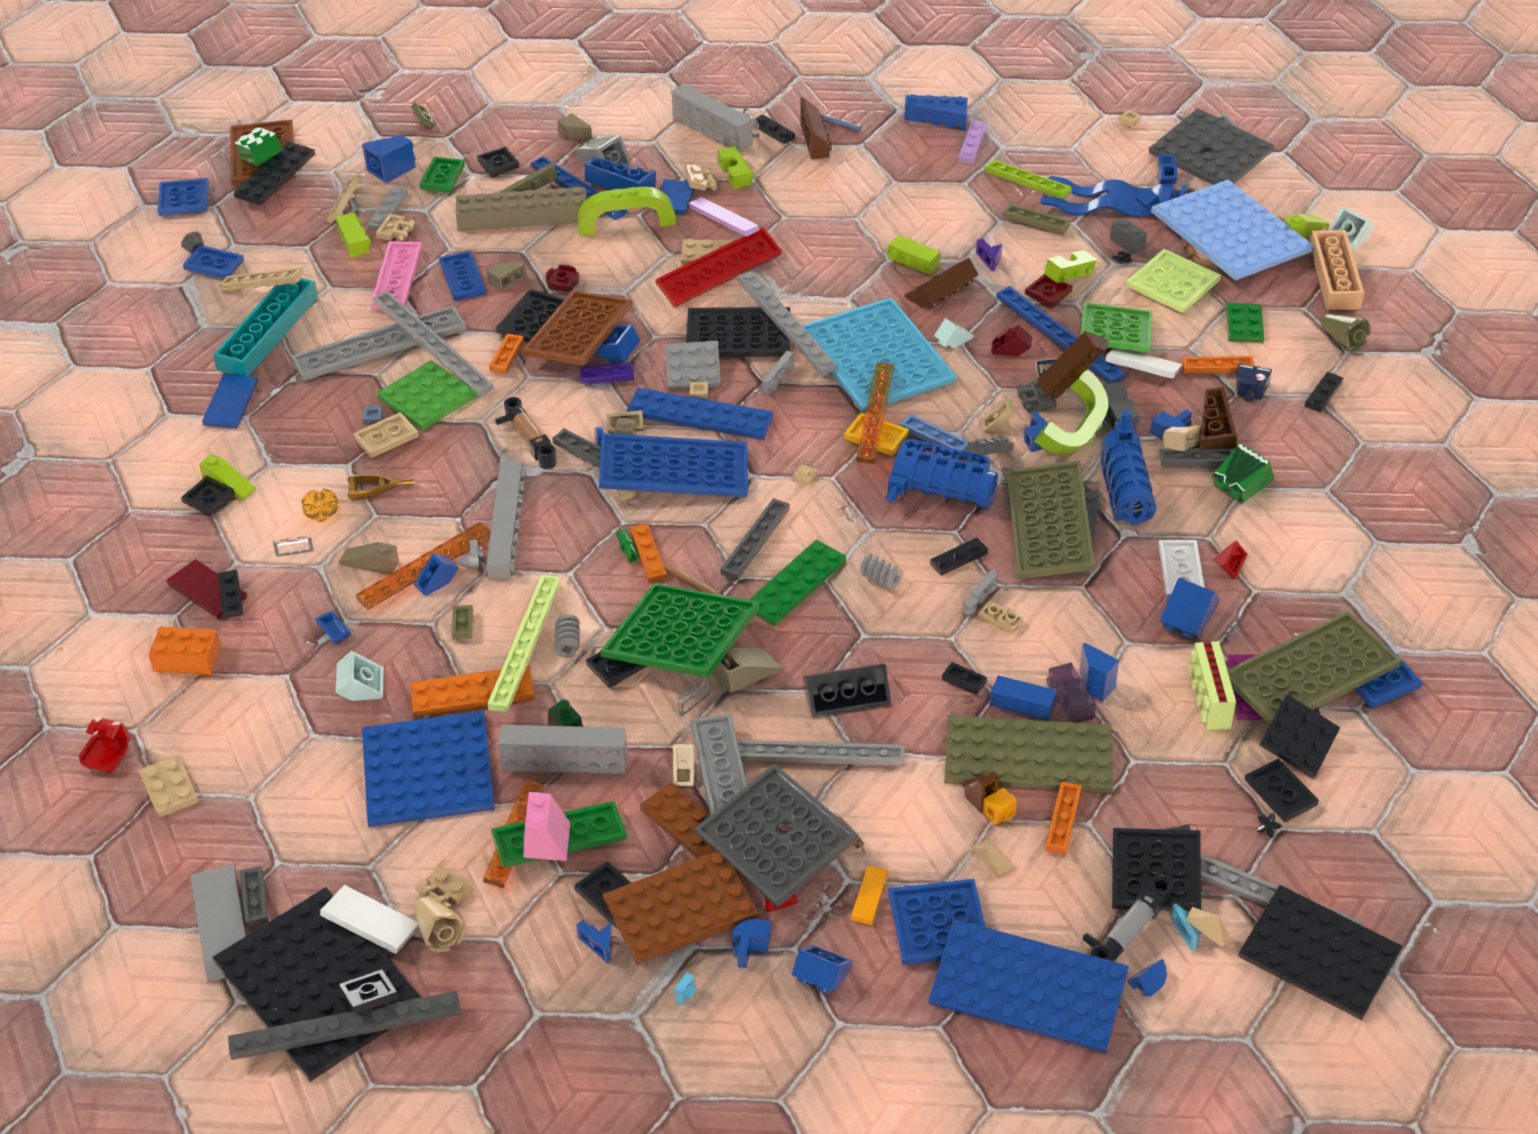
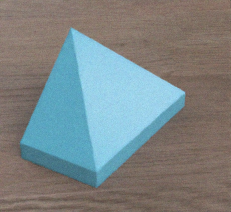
(1188, 932)

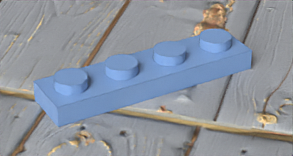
(932, 433)

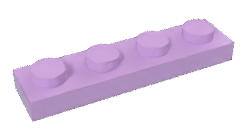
(972, 142)

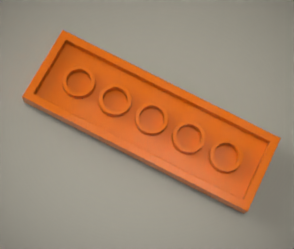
(462, 692)

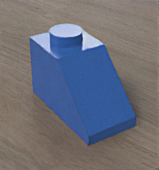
(436, 574)

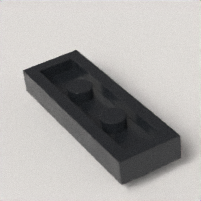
(774, 129)
(1324, 392)
(959, 556)
(230, 594)

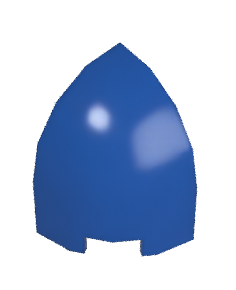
(1150, 978)

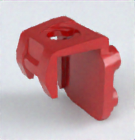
(107, 747)

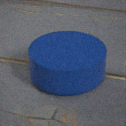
(598, 435)

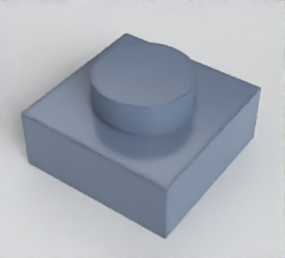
(372, 415)

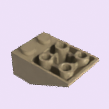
(744, 667)

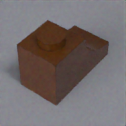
(981, 787)

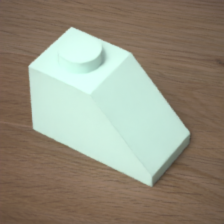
(952, 334)

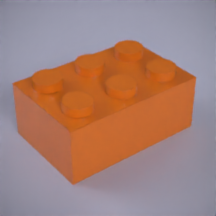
(185, 650)

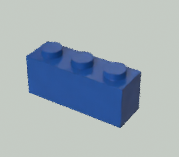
(1023, 697)

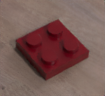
(1048, 291)

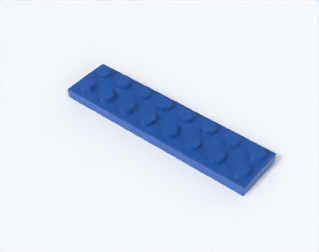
(702, 413)

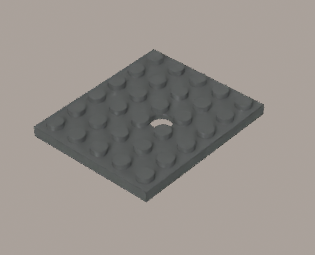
(1232, 148)
(775, 862)

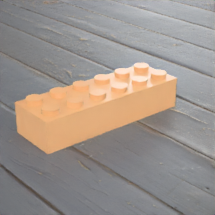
(1336, 270)

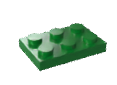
(442, 174)
(1244, 322)

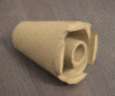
(438, 924)

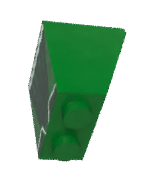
(1243, 473)

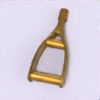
(384, 485)

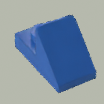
(598, 942)

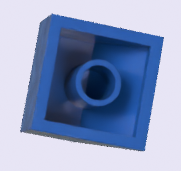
(619, 344)
(1098, 671)
(821, 968)

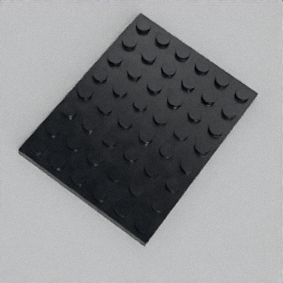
(294, 973)

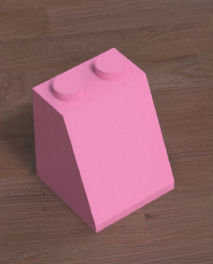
(545, 828)

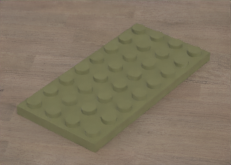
(1050, 520)
(1313, 666)
(1030, 752)

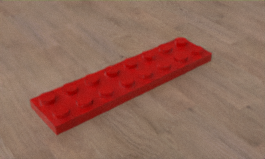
(718, 267)

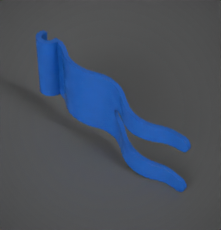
(1120, 197)

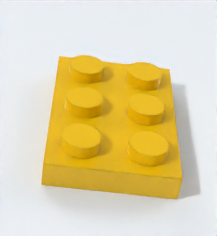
(891, 435)

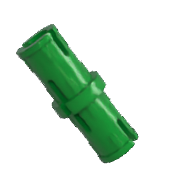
(627, 545)

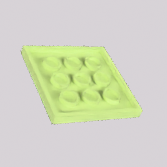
(1173, 280)

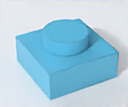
(685, 989)

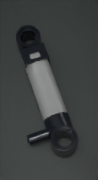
(1147, 906)

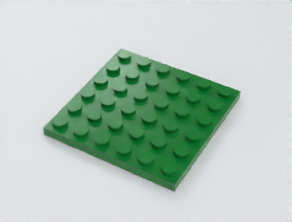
(680, 630)

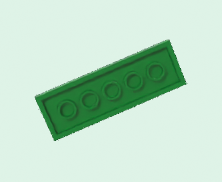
(797, 581)
(588, 829)

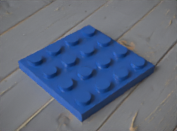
(926, 913)

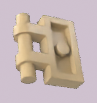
(700, 179)
(391, 228)
(447, 884)

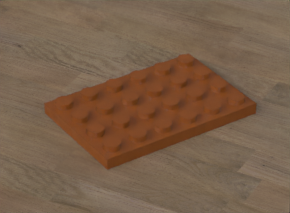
(241, 169)
(577, 327)
(679, 906)

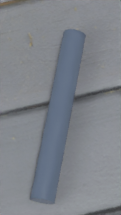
(841, 123)

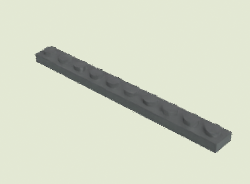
(343, 1025)

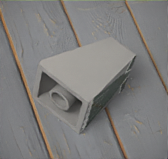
(605, 148)

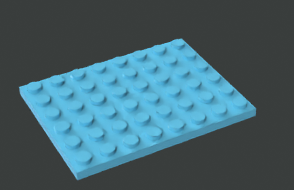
(880, 335)

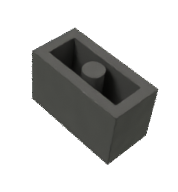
(1128, 236)

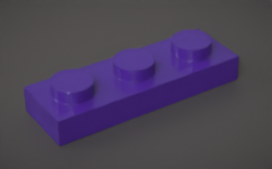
(607, 373)

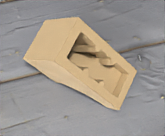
(1182, 437)

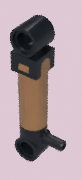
(539, 444)

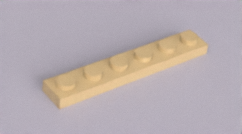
(259, 279)

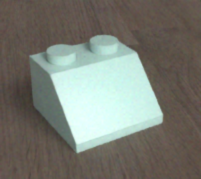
(1356, 226)
(359, 678)

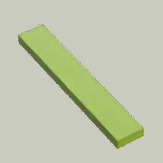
(1028, 179)

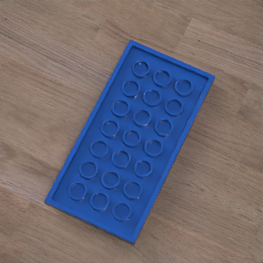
(673, 465)
(1029, 985)

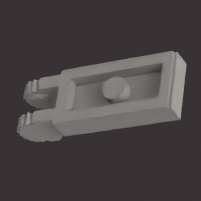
(980, 594)

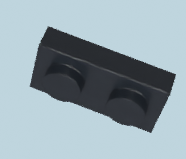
(964, 678)

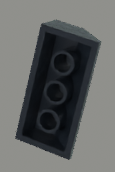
(847, 689)

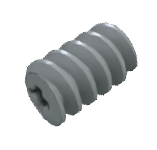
(880, 572)
(567, 636)

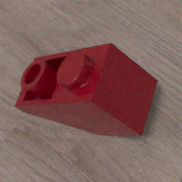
(1012, 343)

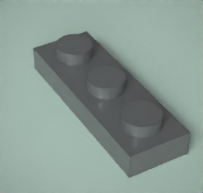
(254, 896)

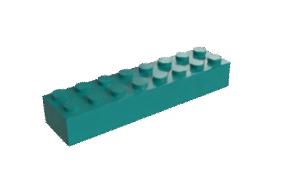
(264, 327)

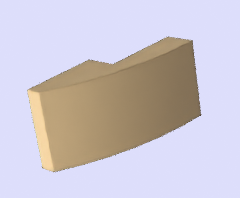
(999, 617)

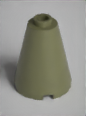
(1347, 330)

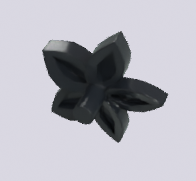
(1123, 257)
(1268, 824)

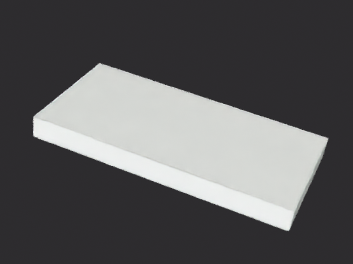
(1144, 362)
(1181, 561)
(369, 919)

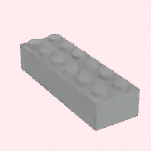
(712, 117)
(563, 749)

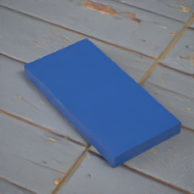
(462, 275)
(230, 401)

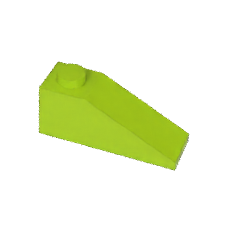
(1305, 224)
(223, 472)

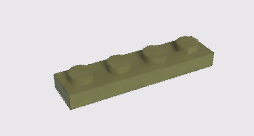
(535, 180)
(1036, 219)

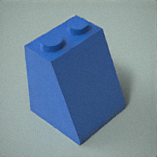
(389, 157)
(1189, 609)

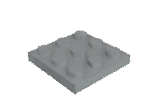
(692, 363)

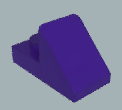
(989, 255)

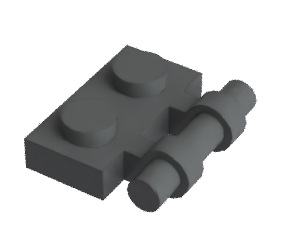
(1039, 397)

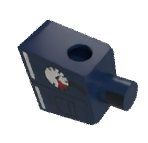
(1252, 382)

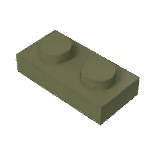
(423, 115)
(462, 622)

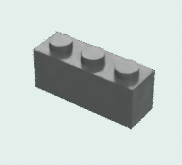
(1118, 402)

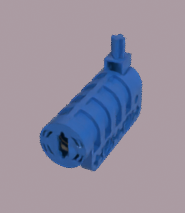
(942, 474)
(1126, 474)

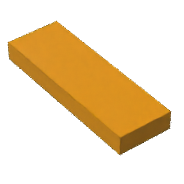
(869, 895)

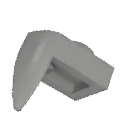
(473, 559)

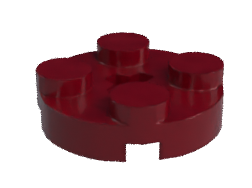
(555, 278)

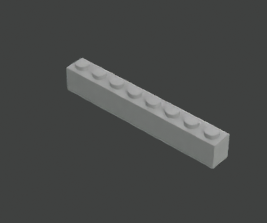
(505, 520)

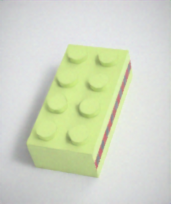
(1212, 686)

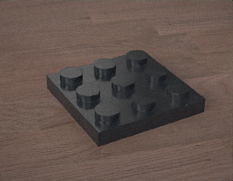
(1299, 736)

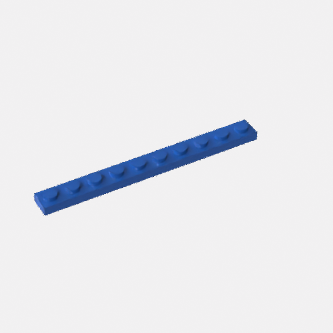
(1055, 331)

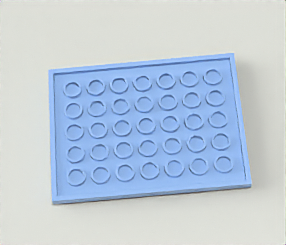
(1232, 229)

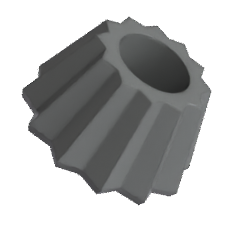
(192, 241)

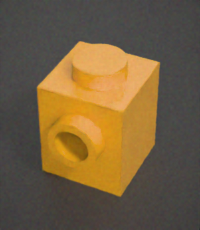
(1000, 806)

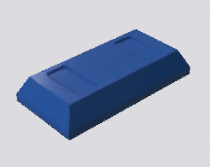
(333, 627)

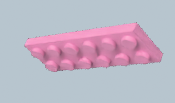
(398, 270)

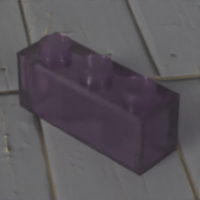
(1071, 693)

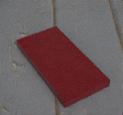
(200, 586)

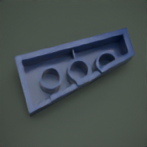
(937, 110)
(619, 176)

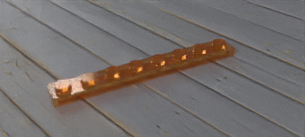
(875, 413)
(409, 573)

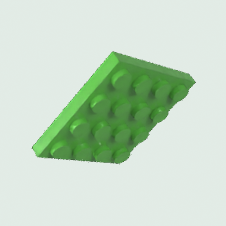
(1121, 326)
(426, 395)

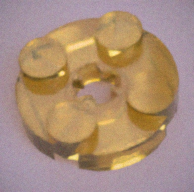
(319, 512)

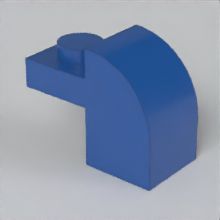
(1166, 169)
(1165, 421)
(1037, 423)
(750, 935)

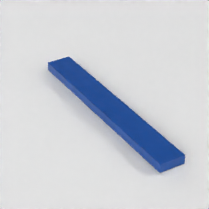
(568, 180)

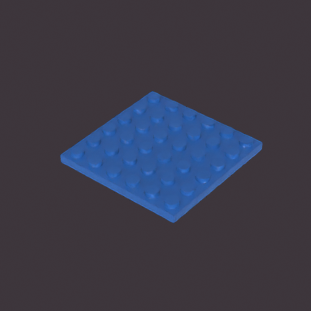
(427, 769)

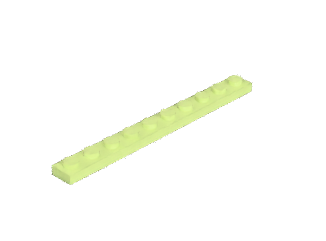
(524, 644)

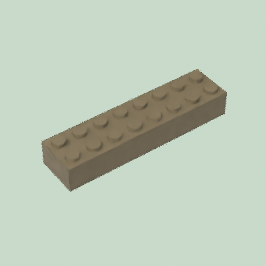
(519, 208)

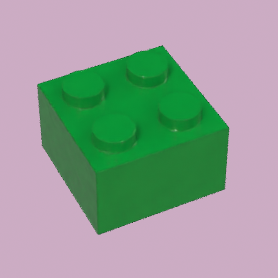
(258, 146)

